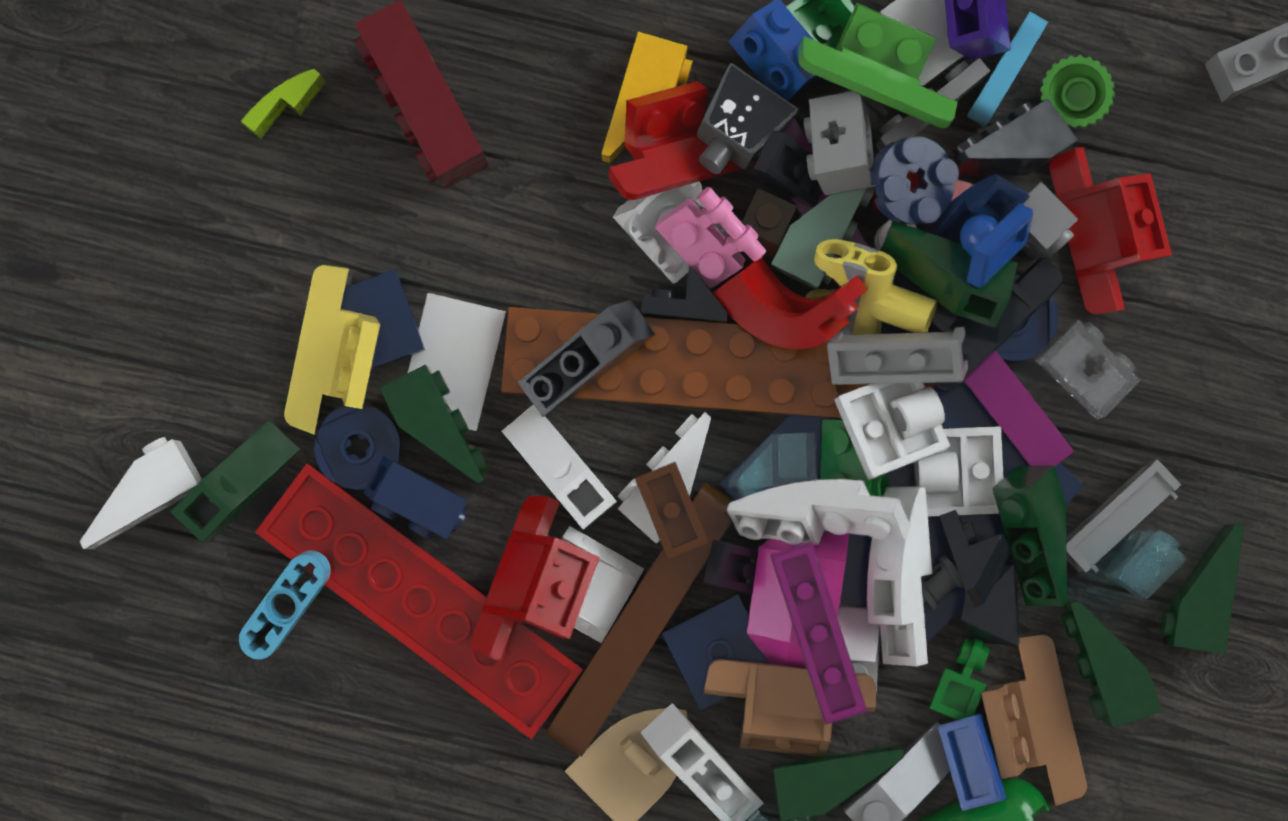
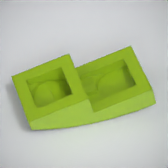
(294, 93)

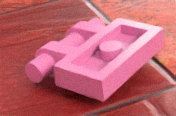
(703, 244)

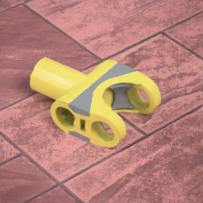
(882, 300)

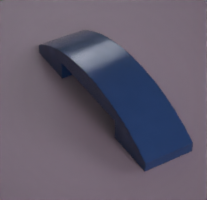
(989, 197)

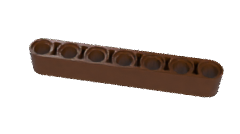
(636, 630)

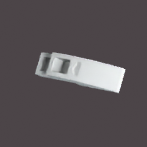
(808, 508)
(896, 584)

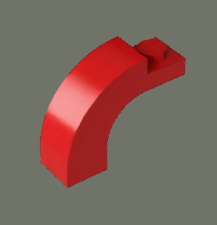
(782, 317)

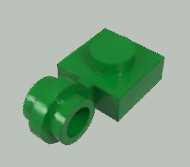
(958, 692)

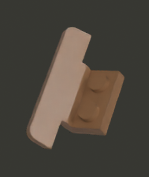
(779, 705)
(1034, 722)

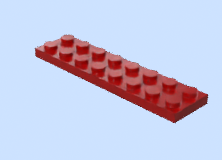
(417, 600)

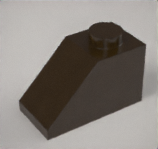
(769, 219)

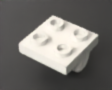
(893, 424)
(963, 473)

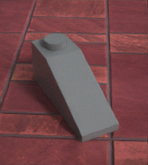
(904, 784)

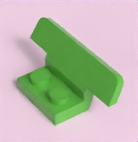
(881, 62)

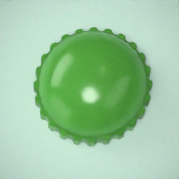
(1079, 90)

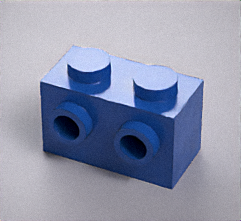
(770, 49)

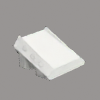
(639, 221)
(608, 589)

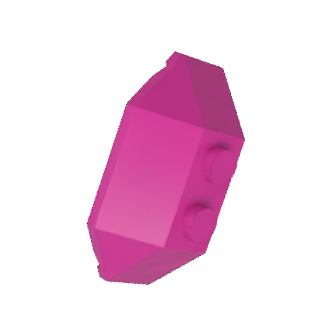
(769, 618)

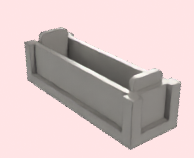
(897, 358)
(1119, 515)

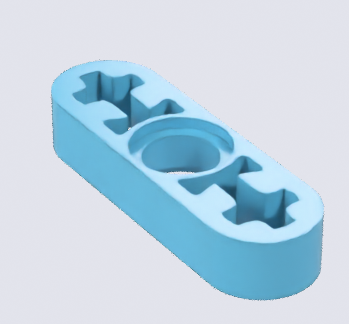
(1007, 69)
(258, 621)

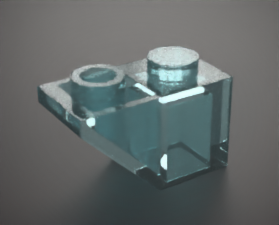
(777, 462)
(1145, 562)

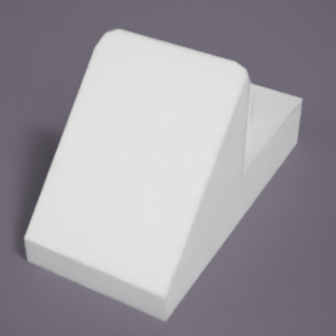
(861, 639)

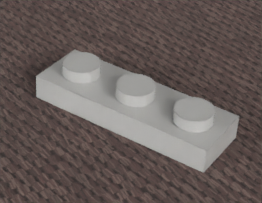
(961, 81)

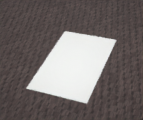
(462, 345)

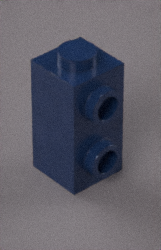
(416, 498)

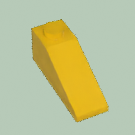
(653, 67)

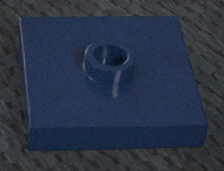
(387, 301)
(711, 636)

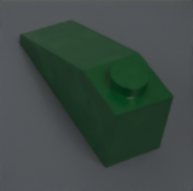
(1204, 603)
(821, 783)

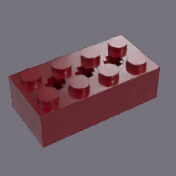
(426, 103)

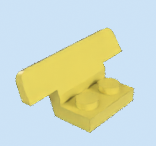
(331, 352)

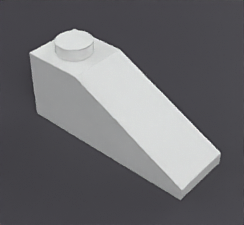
(147, 488)
(700, 766)

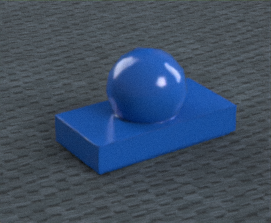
(994, 242)
(972, 762)

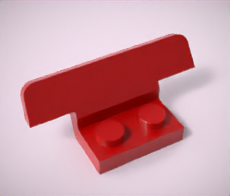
(664, 142)
(1114, 227)
(536, 581)

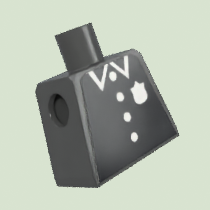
(741, 121)

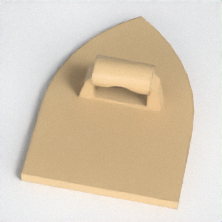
(623, 769)

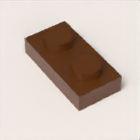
(671, 510)

